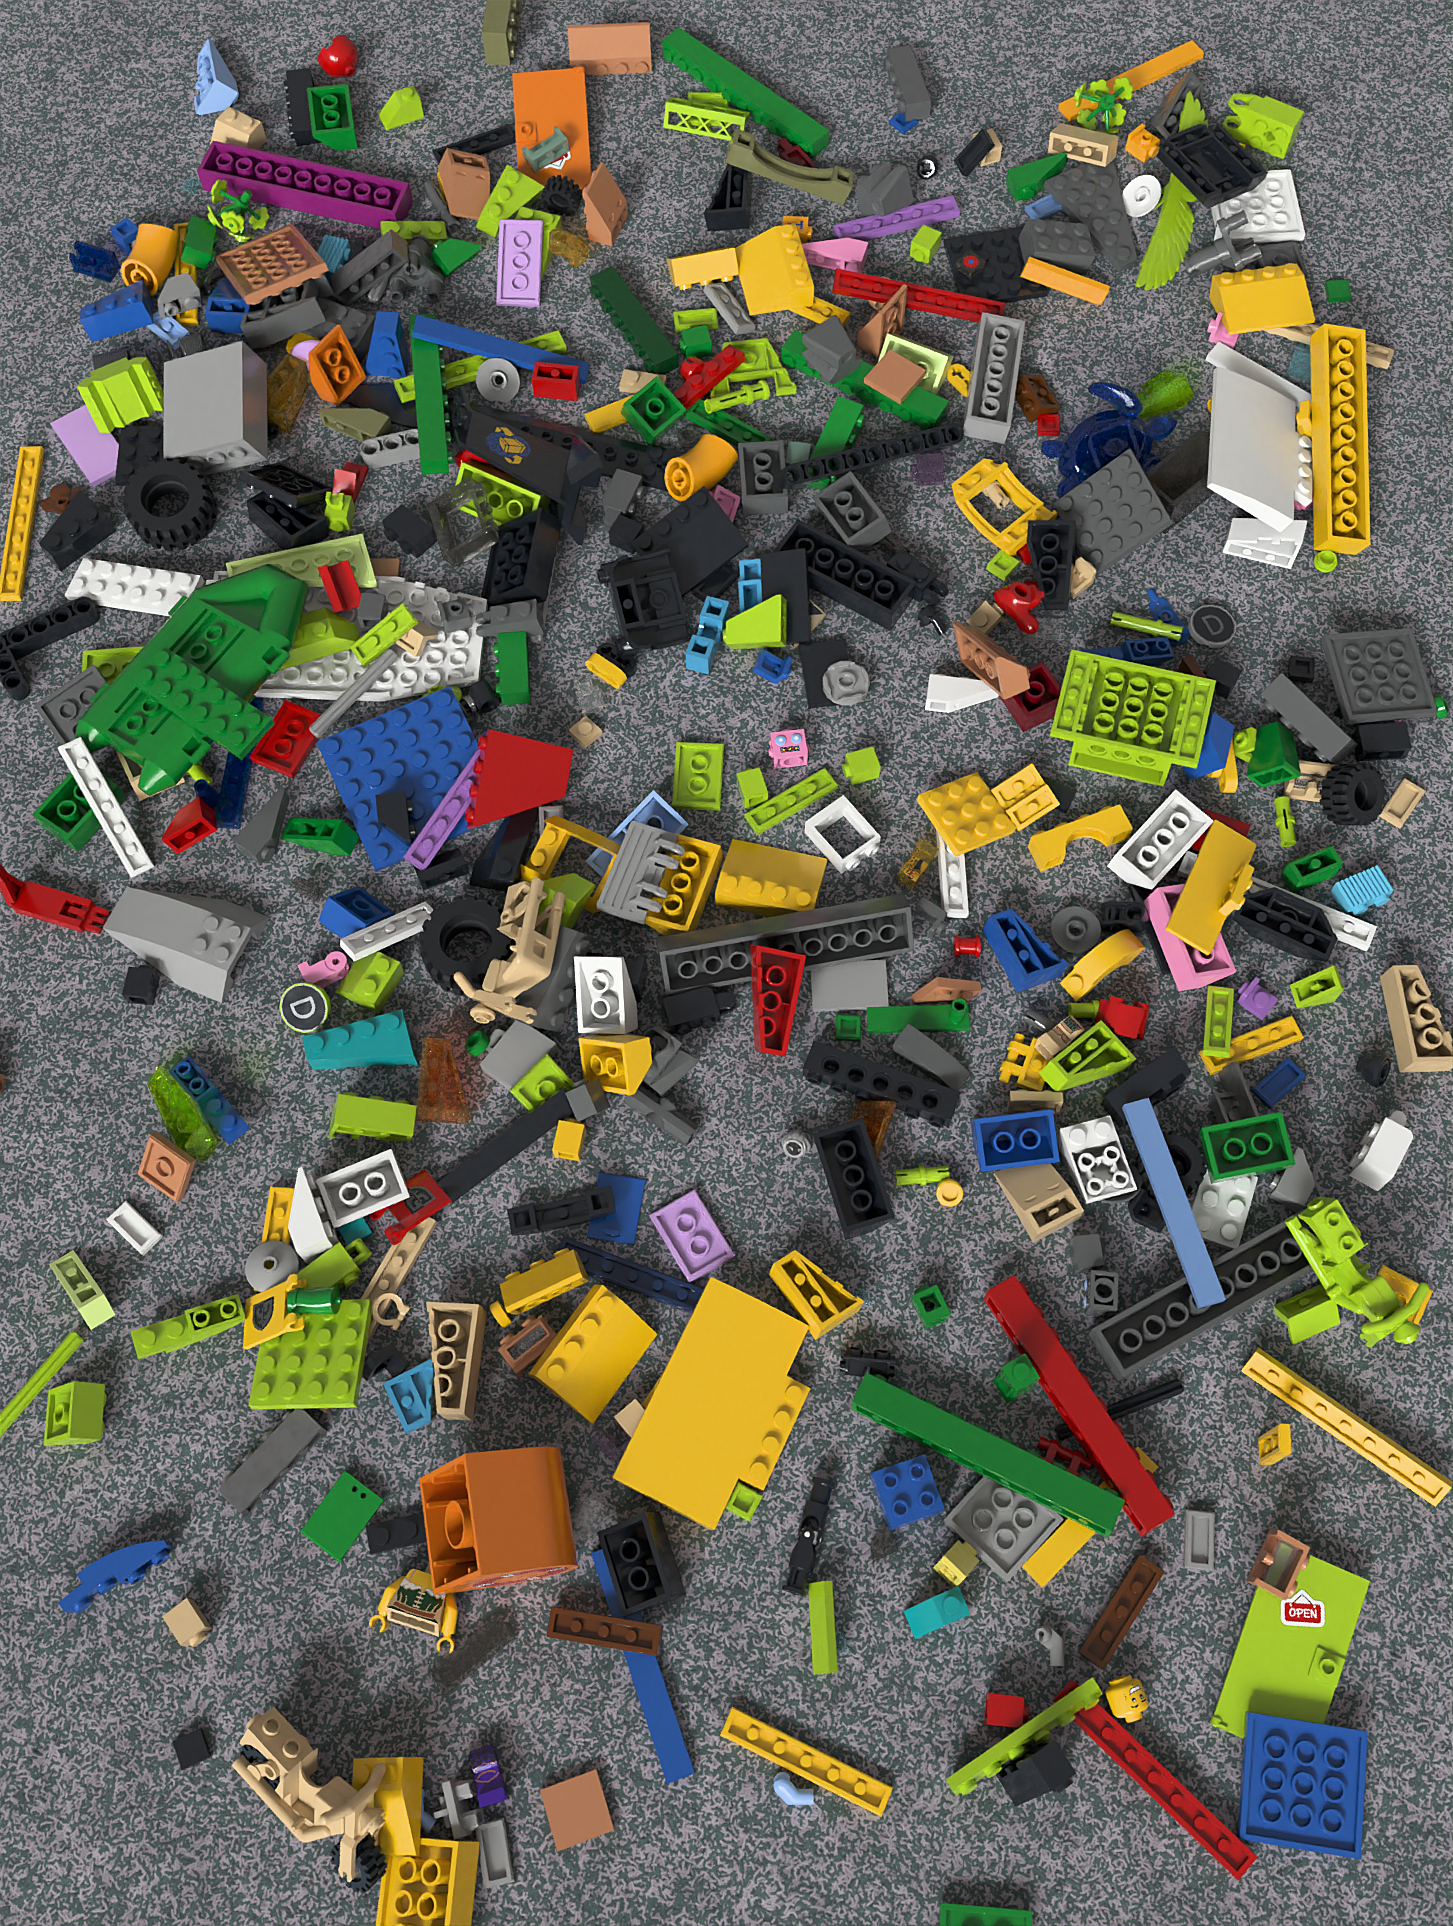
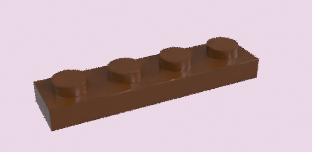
(1121, 1612)
(605, 1631)

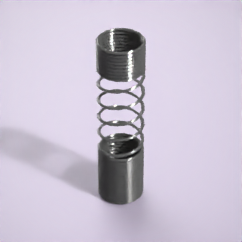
(189, 345)

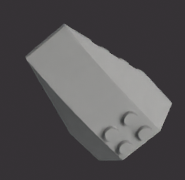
(186, 936)

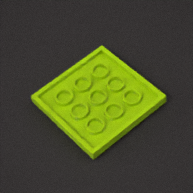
(316, 1364)

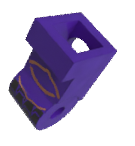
(488, 1776)

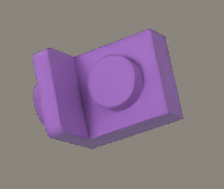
(1256, 998)

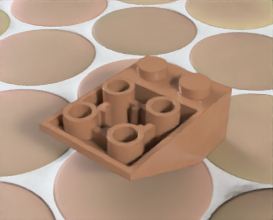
(465, 182)
(604, 207)

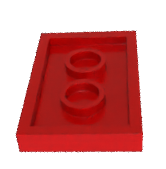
(287, 741)

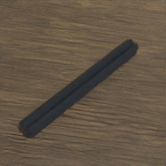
(1133, 1404)

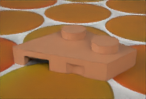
(946, 990)

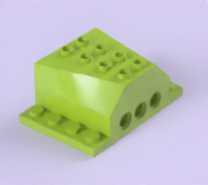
(1131, 717)

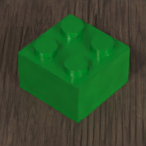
(653, 411)

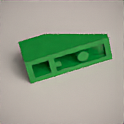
(1029, 178)
(322, 835)

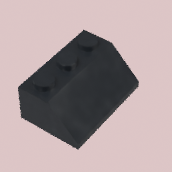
(641, 1563)

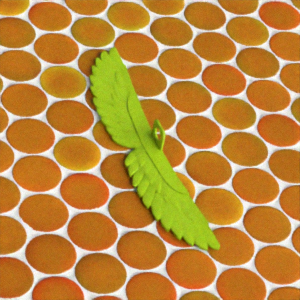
(1175, 221)

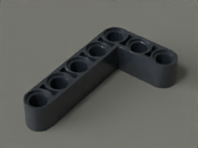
(38, 634)

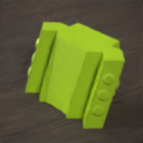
(121, 393)

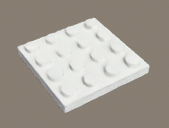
(1270, 210)

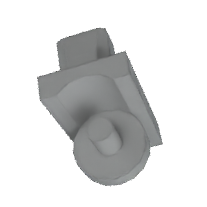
(456, 1807)

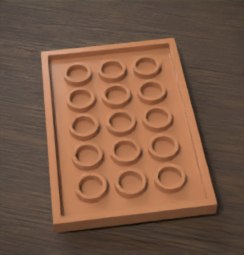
(271, 264)

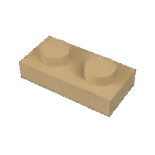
(633, 381)
(1025, 1100)

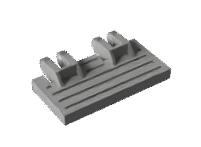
(637, 874)

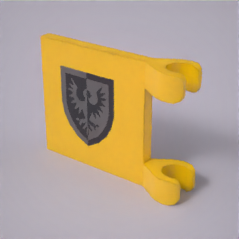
(268, 1313)

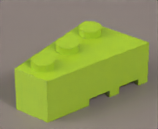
(506, 199)
(372, 1118)

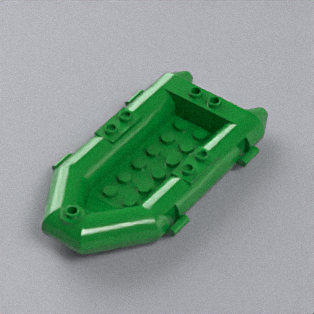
(227, 629)

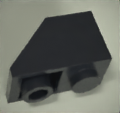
(393, 816)

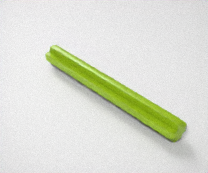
(39, 1380)

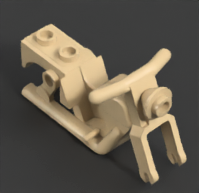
(531, 955)

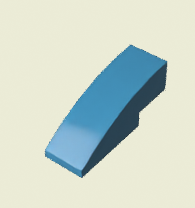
(750, 584)

